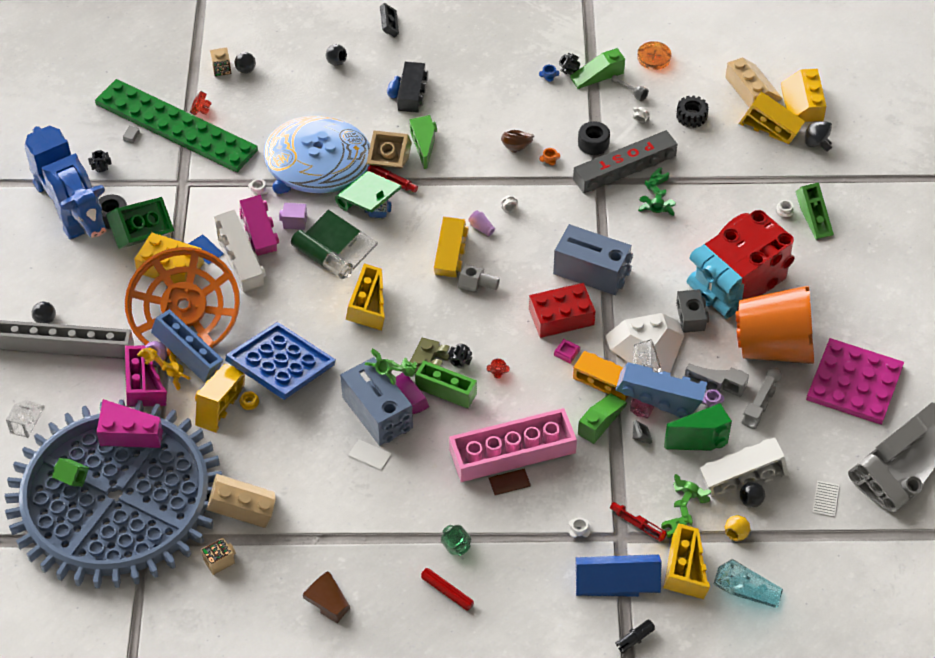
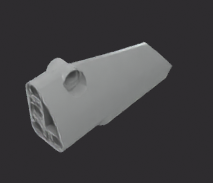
(899, 461)

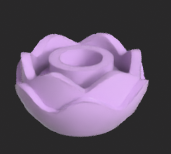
(160, 348)

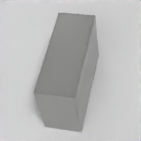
(131, 134)

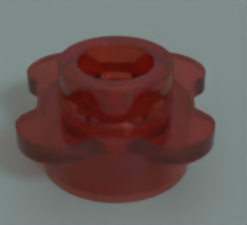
(498, 363)

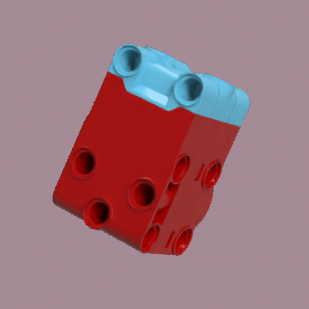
(741, 261)

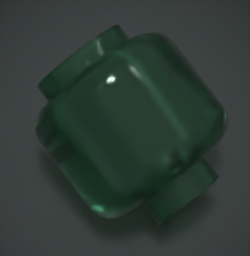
(456, 539)

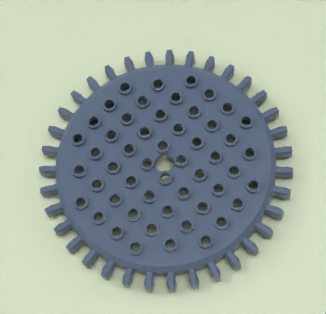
(99, 558)

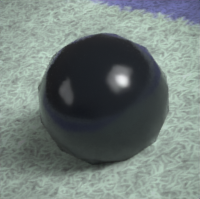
(336, 54)
(245, 62)
(43, 312)
(752, 494)

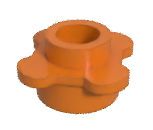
(550, 156)

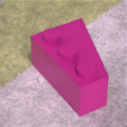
(258, 225)
(142, 380)
(128, 427)

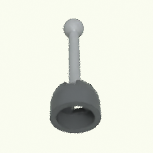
(639, 92)

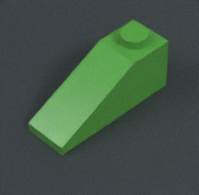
(600, 69)
(423, 135)
(814, 210)
(600, 417)

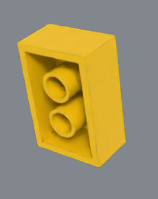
(158, 243)

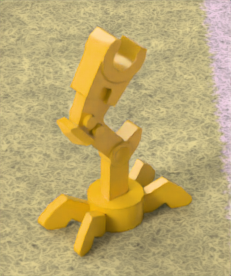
(173, 369)

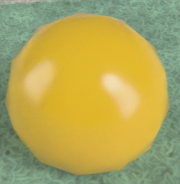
(737, 528)

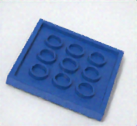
(280, 360)

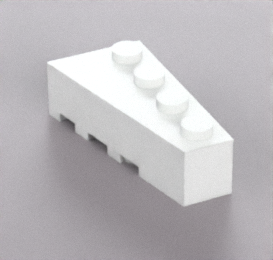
(238, 251)
(745, 466)

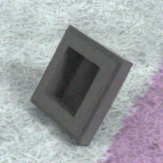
(641, 432)

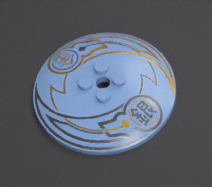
(295, 159)

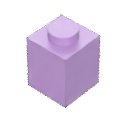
(293, 216)

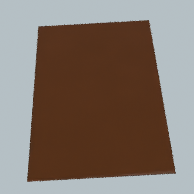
(509, 481)

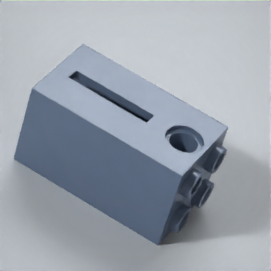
(592, 259)
(377, 402)

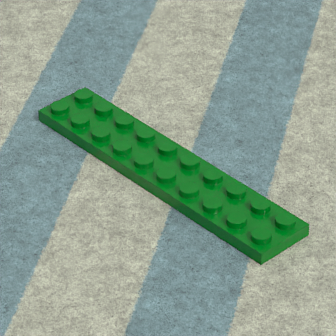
(176, 125)

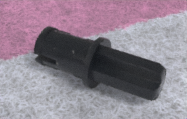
(635, 636)

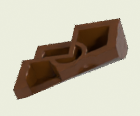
(327, 597)

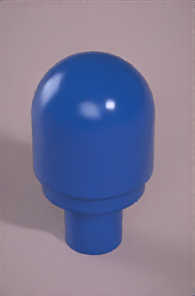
(393, 87)
(280, 187)

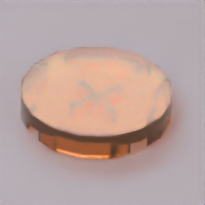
(654, 55)

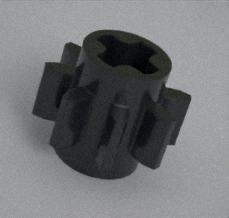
(569, 63)
(99, 161)
(460, 355)

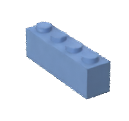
(186, 345)

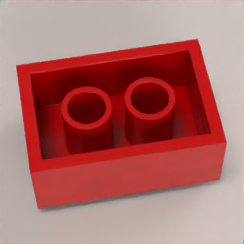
(561, 310)

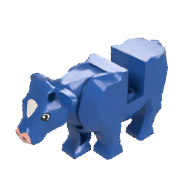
(65, 182)

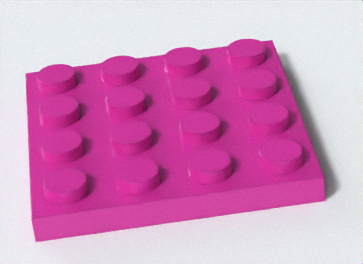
(855, 381)

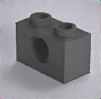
(691, 310)

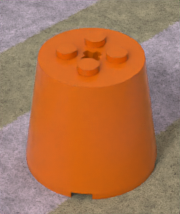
(776, 326)

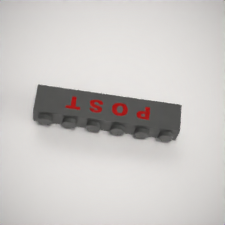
(625, 161)

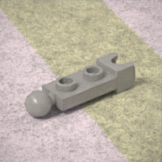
(754, 411)

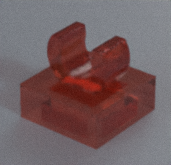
(200, 104)

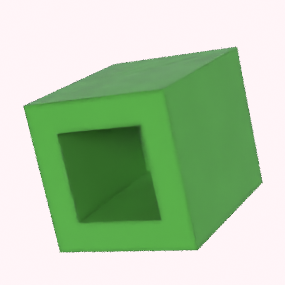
(70, 472)

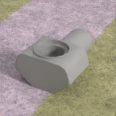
(473, 277)

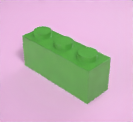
(446, 384)

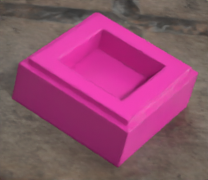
(567, 351)

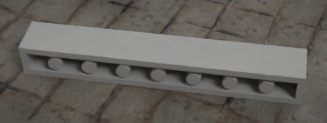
(64, 339)

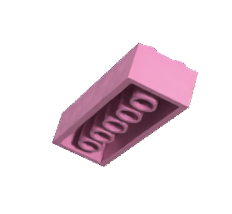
(512, 445)

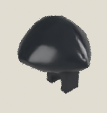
(818, 134)

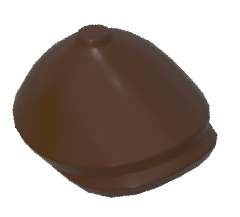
(516, 140)

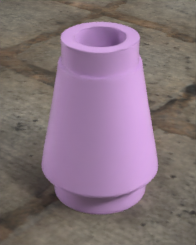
(480, 222)

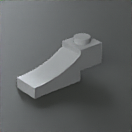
(730, 380)

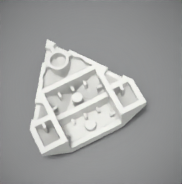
(659, 327)

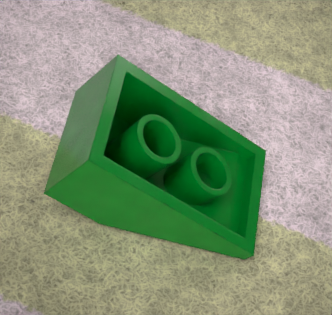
(136, 221)
(699, 431)

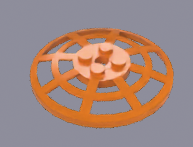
(183, 291)

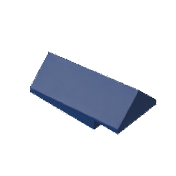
(618, 575)

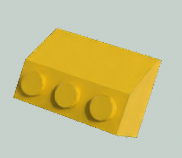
(804, 95)

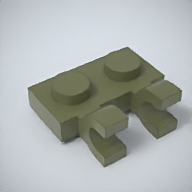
(428, 350)

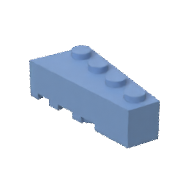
(661, 390)

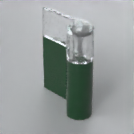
(334, 244)

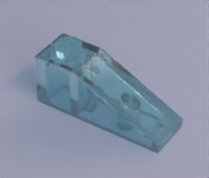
(747, 584)

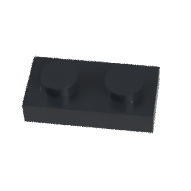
(389, 20)

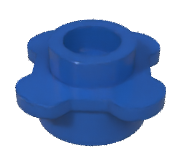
(549, 72)

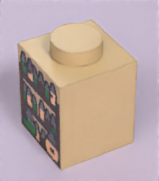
(220, 61)
(218, 555)

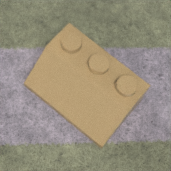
(749, 81)
(241, 501)

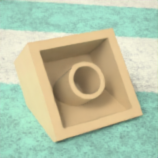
(389, 149)

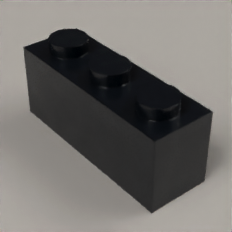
(412, 87)

